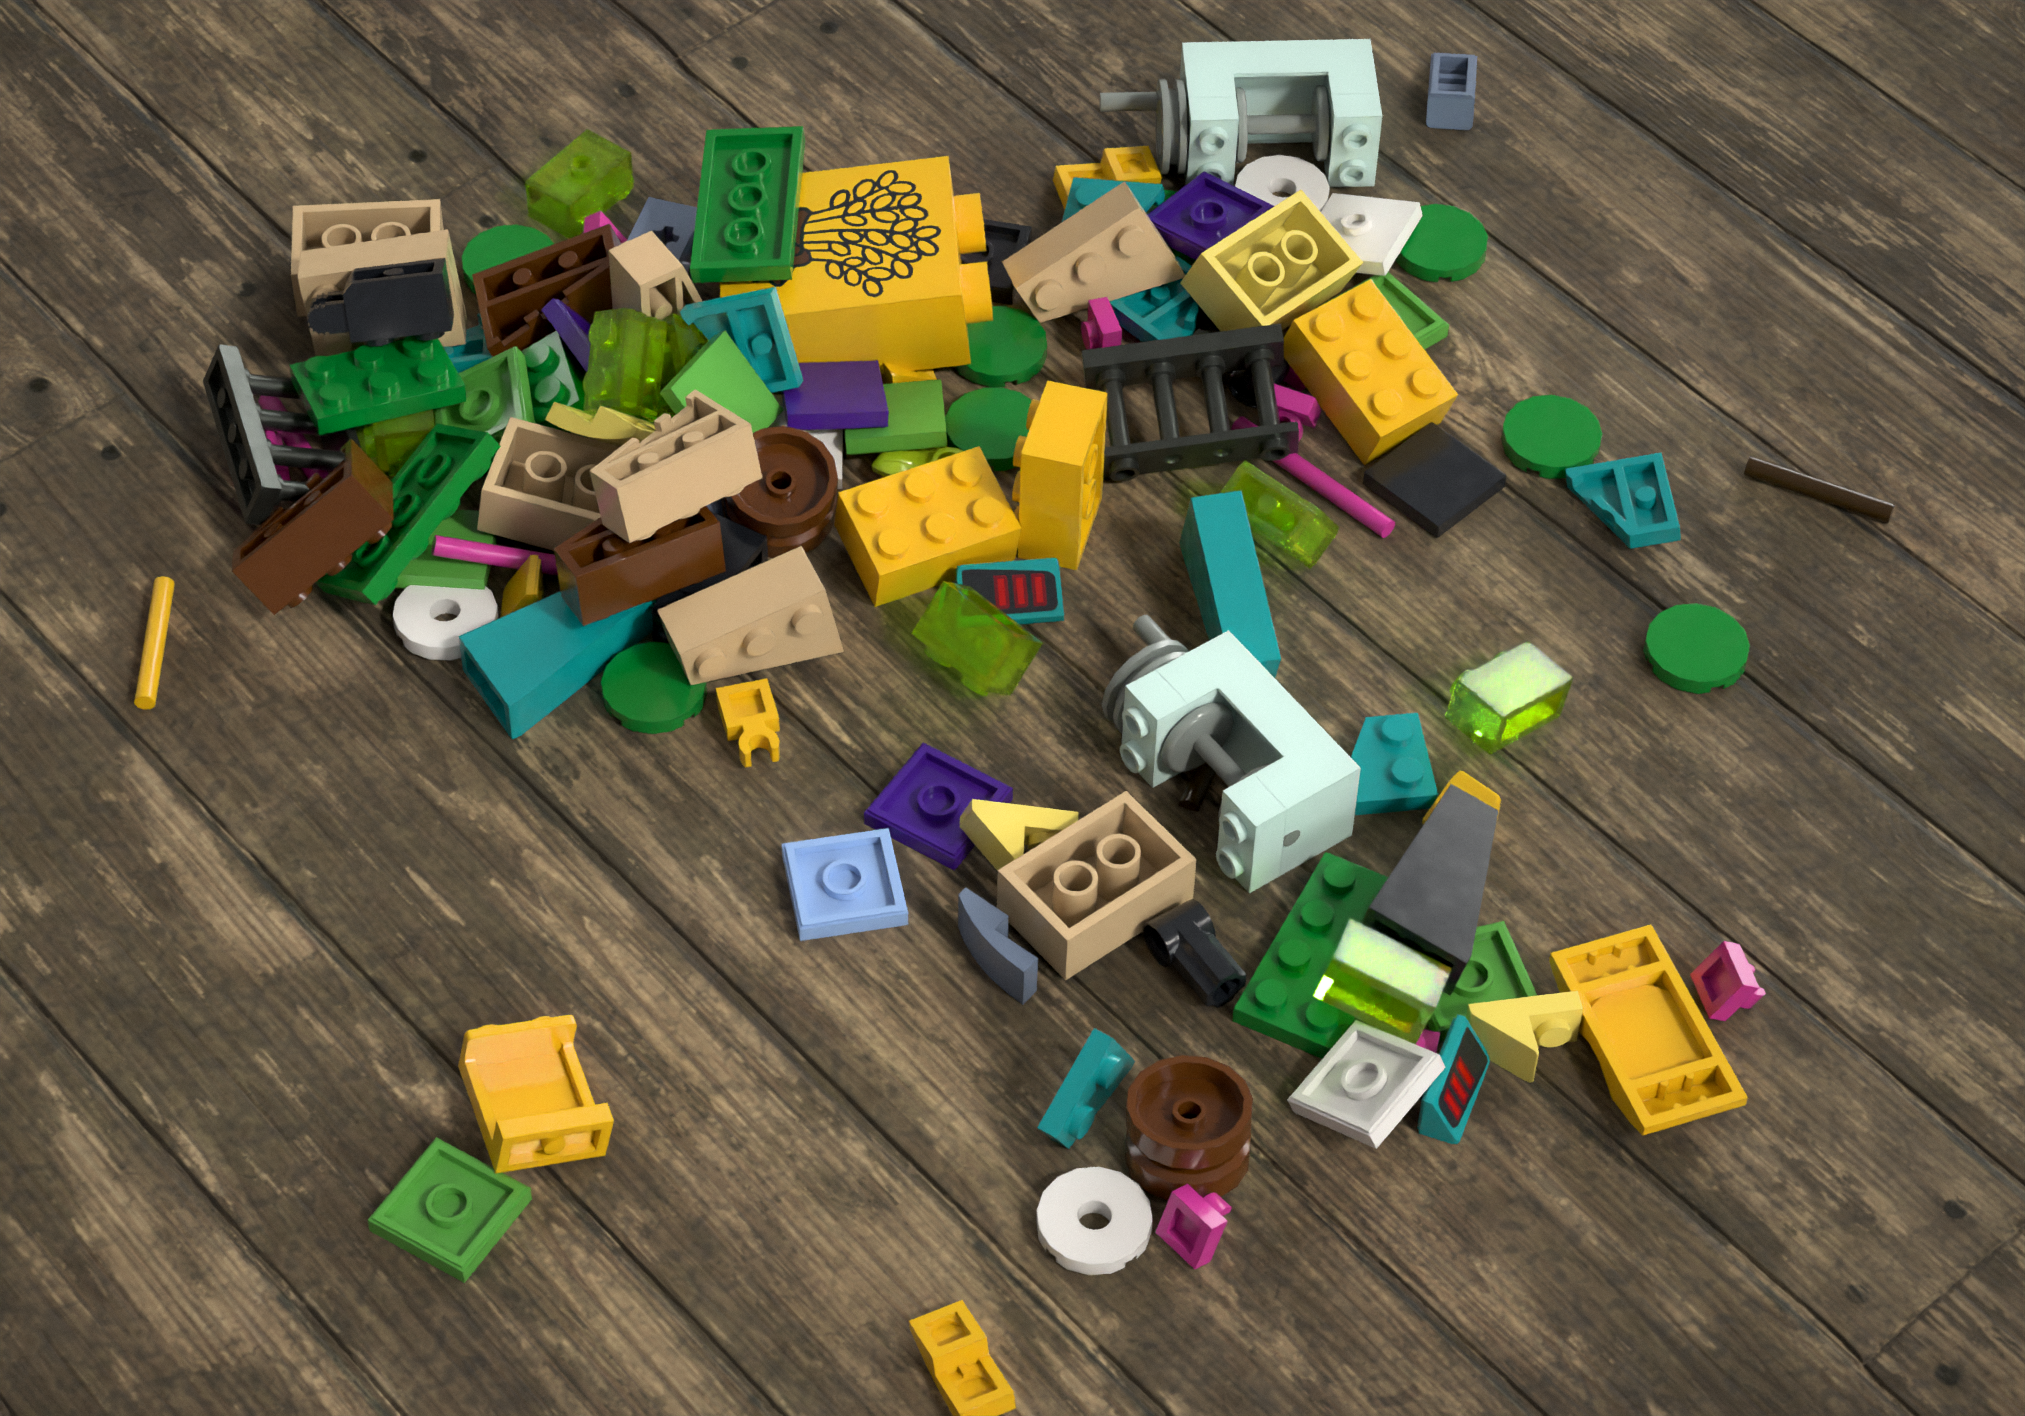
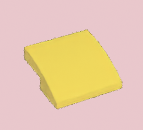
(605, 426)

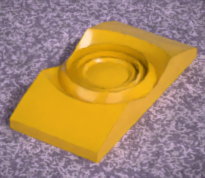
(1647, 1031)

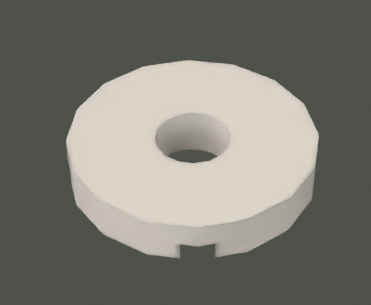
(1286, 175)
(437, 639)
(1098, 1192)

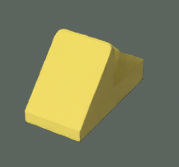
(1005, 828)
(1517, 1027)

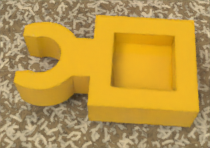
(751, 717)

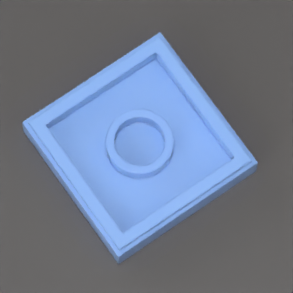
(844, 884)

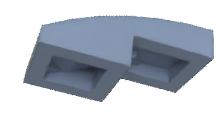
(986, 937)

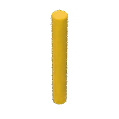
(154, 643)

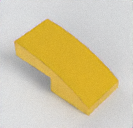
(1117, 164)
(961, 1363)

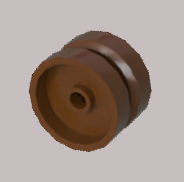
(795, 495)
(1188, 1126)

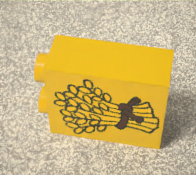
(884, 267)

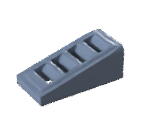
(1451, 91)

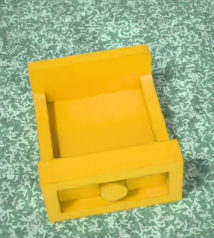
(532, 1094)

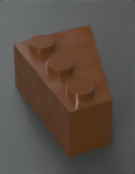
(517, 290)
(316, 532)
(609, 575)

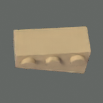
(1092, 255)
(649, 278)
(675, 469)
(753, 621)

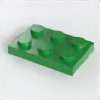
(376, 383)

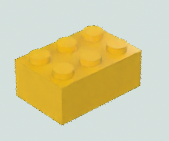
(1367, 371)
(1060, 473)
(925, 523)

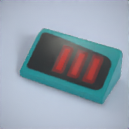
(1021, 589)
(1453, 1093)

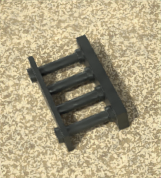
(1183, 357)
(243, 439)

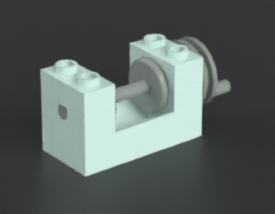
(1266, 95)
(1219, 706)

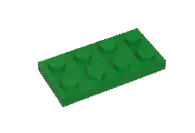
(748, 205)
(423, 496)
(1282, 988)

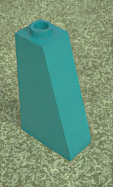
(1227, 574)
(543, 656)

